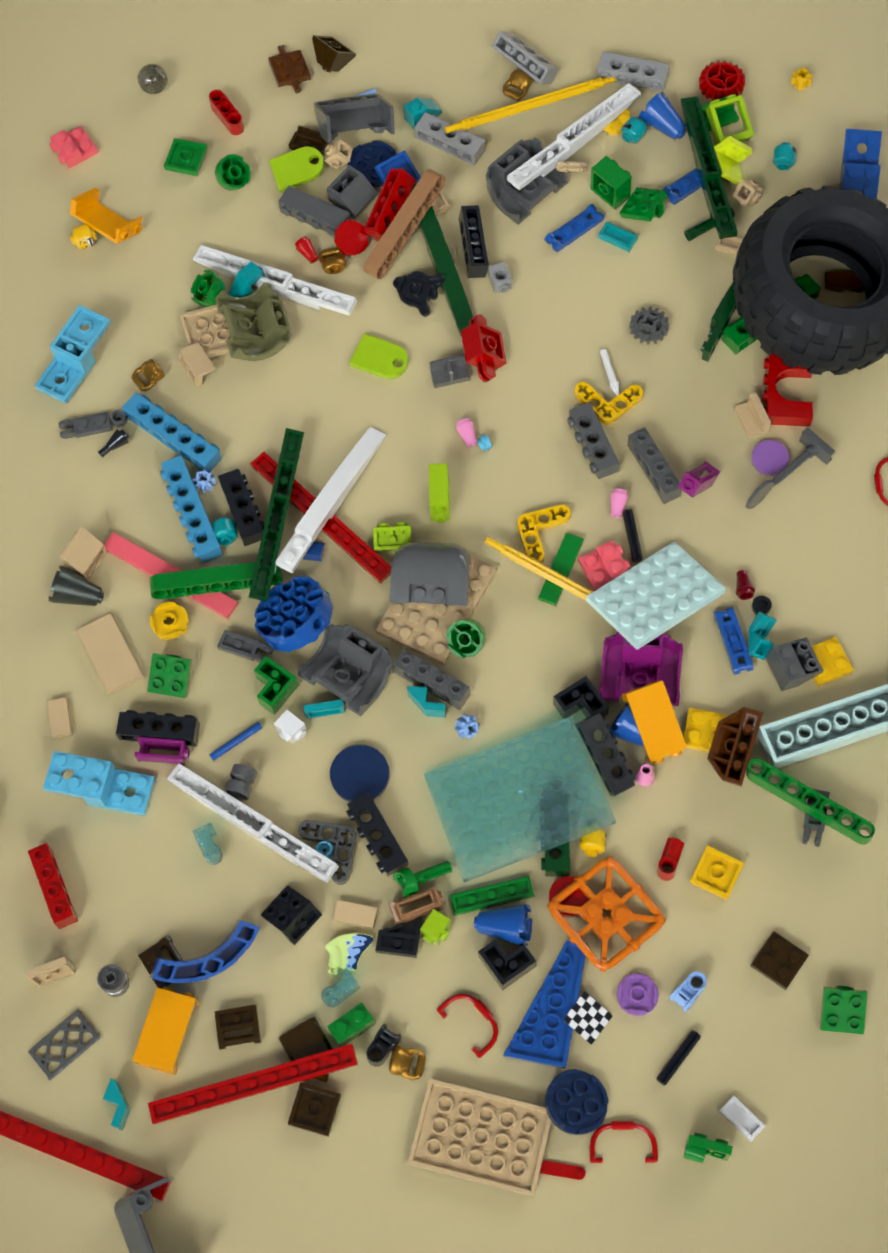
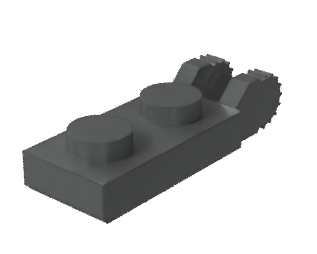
(86, 425)
(243, 646)
(813, 824)

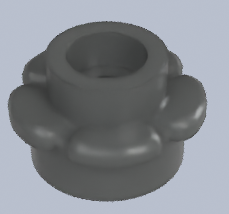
(116, 415)

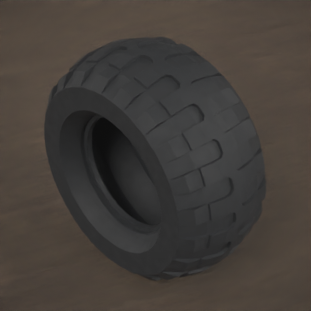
(787, 319)

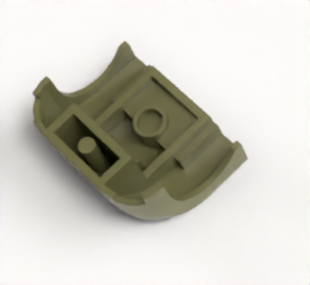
(255, 323)

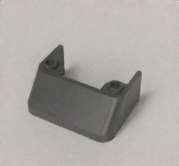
(354, 114)
(129, 1218)

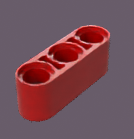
(226, 112)

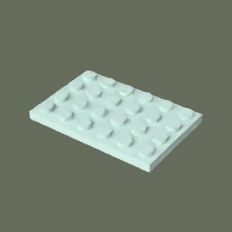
(655, 595)

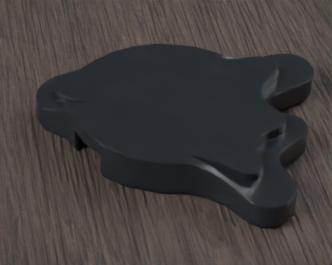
(418, 289)

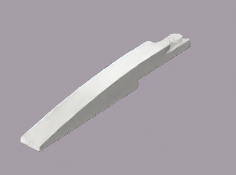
(574, 137)
(281, 282)
(330, 499)
(253, 823)

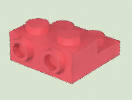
(72, 146)
(603, 564)

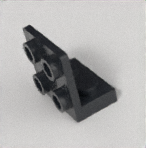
(291, 914)

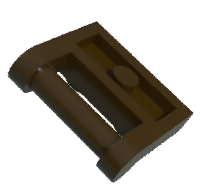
(150, 955)
(237, 1019)

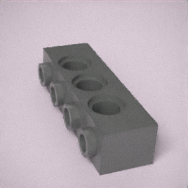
(586, 416)
(654, 465)
(437, 682)

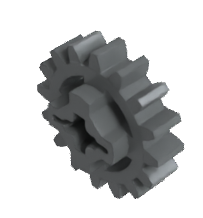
(649, 324)

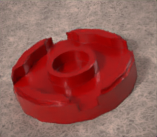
(351, 238)
(577, 898)

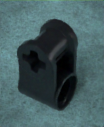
(384, 1042)

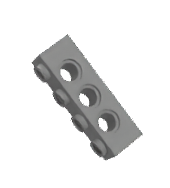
(525, 57)
(633, 71)
(457, 143)

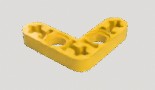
(609, 408)
(534, 525)

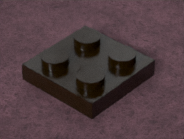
(779, 960)
(314, 1109)

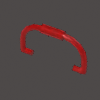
(878, 481)
(483, 1010)
(623, 1125)

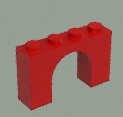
(777, 407)

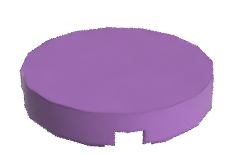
(770, 457)
(637, 994)

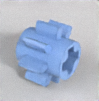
(204, 481)
(466, 726)

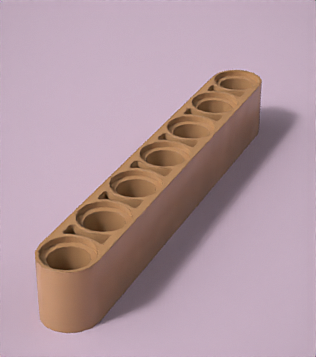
(404, 224)

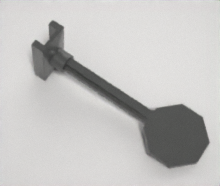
(814, 447)

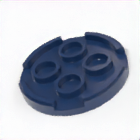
(369, 155)
(359, 771)
(576, 1102)

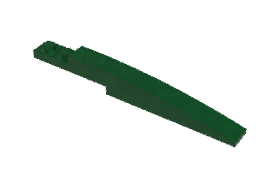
(708, 168)
(444, 265)
(719, 323)
(276, 515)

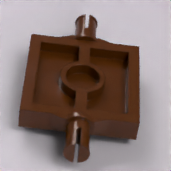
(289, 68)

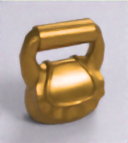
(518, 80)
(332, 264)
(151, 371)
(401, 1062)

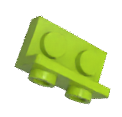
(391, 537)

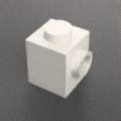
(290, 727)

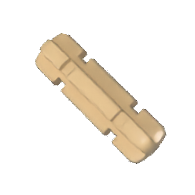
(571, 166)

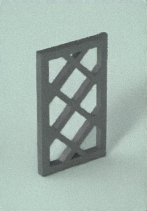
(46, 1041)

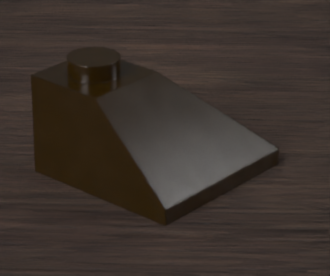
(331, 53)

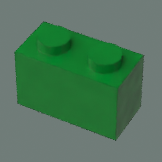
(351, 1025)

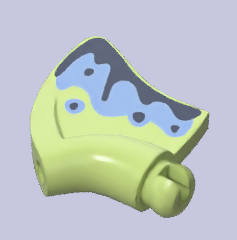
(346, 951)

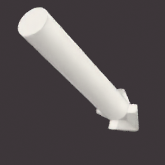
(614, 384)

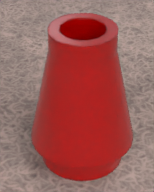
(306, 248)

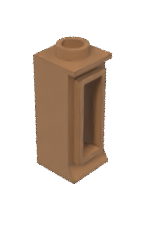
(436, 897)

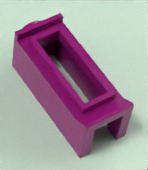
(693, 484)
(162, 744)

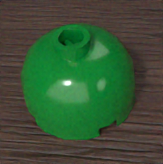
(232, 172)
(206, 288)
(466, 638)

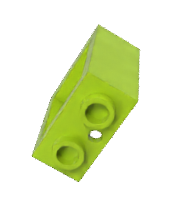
(714, 122)
(439, 492)

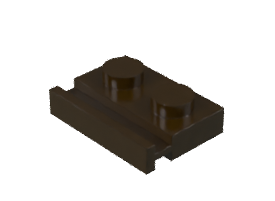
(307, 138)

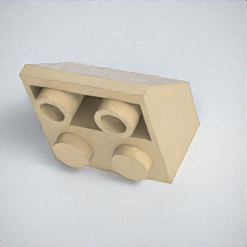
(83, 553)

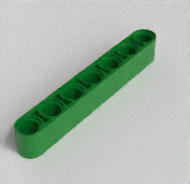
(206, 580)
(814, 810)

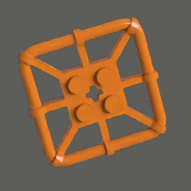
(604, 926)

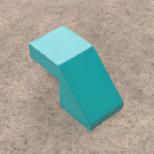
(245, 279)
(758, 630)
(419, 696)
(115, 1096)

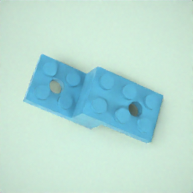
(72, 354)
(99, 783)

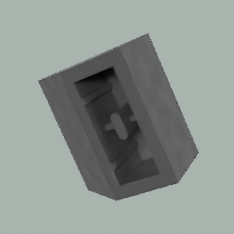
(351, 191)
(793, 663)

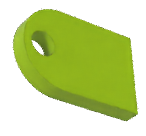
(295, 167)
(378, 357)

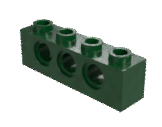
(557, 866)

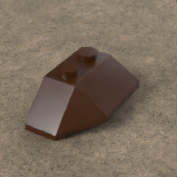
(734, 744)

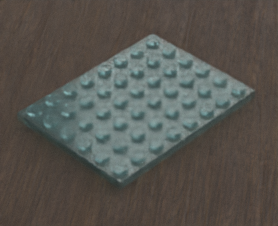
(519, 799)

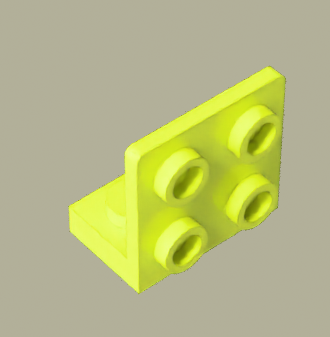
(729, 154)

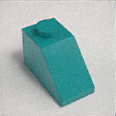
(416, 108)

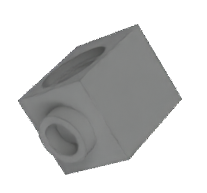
(497, 272)

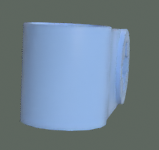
(686, 993)

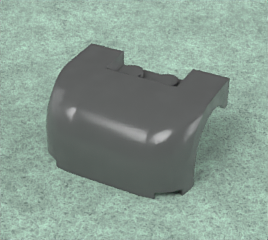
(508, 199)
(430, 574)
(349, 667)

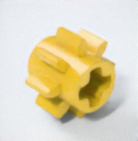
(801, 79)

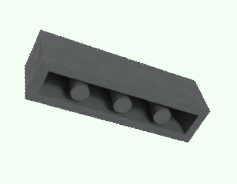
(312, 210)

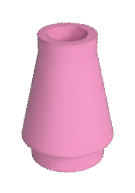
(466, 431)
(618, 501)
(645, 775)

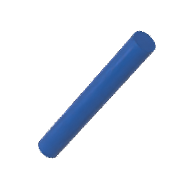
(235, 741)

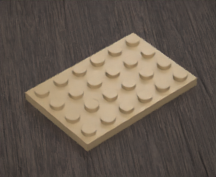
(425, 625)
(480, 1137)

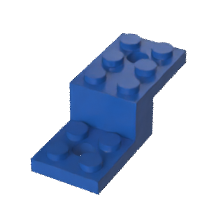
(858, 169)

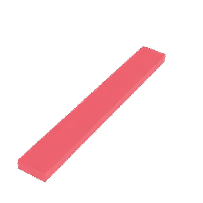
(154, 565)

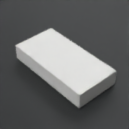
(742, 1118)

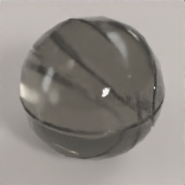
(152, 78)

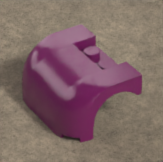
(630, 668)

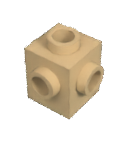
(337, 154)
(744, 195)

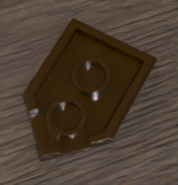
(305, 1041)

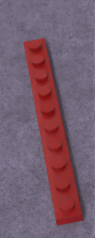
(334, 528)
(252, 1084)
(80, 1155)

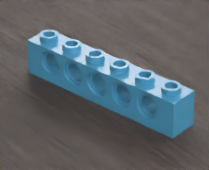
(139, 404)
(175, 469)

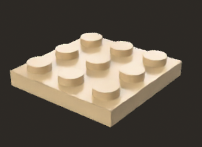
(208, 329)

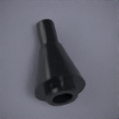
(117, 440)

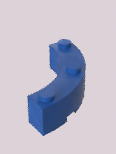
(211, 963)

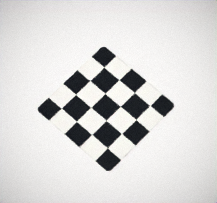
(587, 1018)

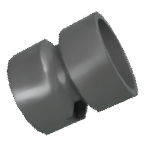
(240, 783)
(113, 980)

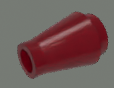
(744, 586)

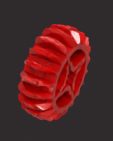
(721, 80)

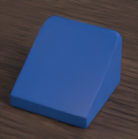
(315, 552)

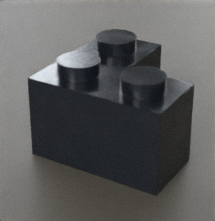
(581, 697)
(506, 968)

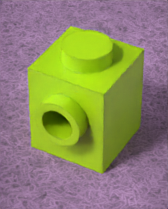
(435, 928)

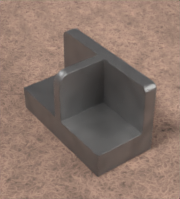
(449, 371)

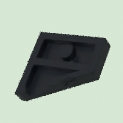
(400, 939)

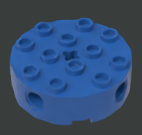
(293, 614)

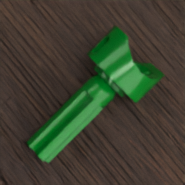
(409, 880)

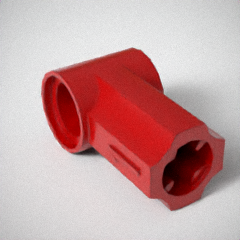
(670, 857)

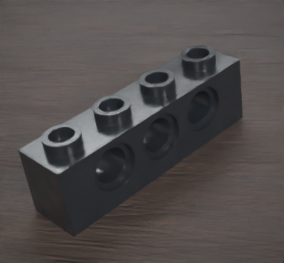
(473, 241)
(233, 481)
(128, 720)
(613, 784)
(366, 805)

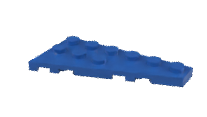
(543, 1032)

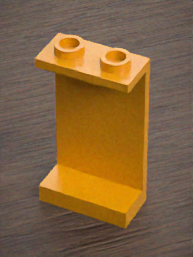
(103, 220)
(655, 721)
(164, 1030)

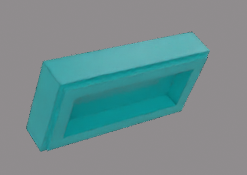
(618, 236)
(324, 709)

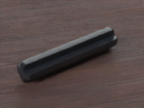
(632, 535)
(678, 1057)

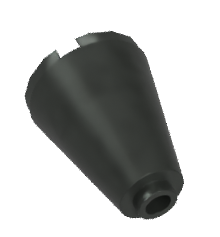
(74, 589)

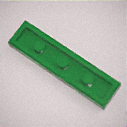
(562, 564)
(491, 895)

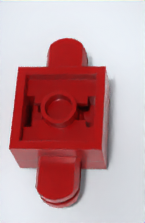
(483, 347)

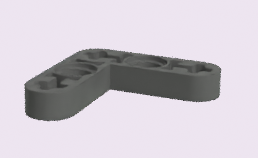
(337, 839)

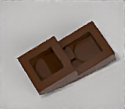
(840, 281)

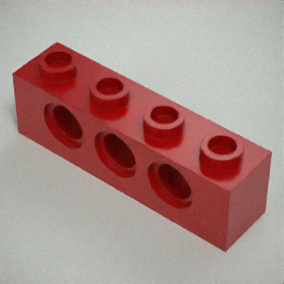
(390, 200)
(52, 886)

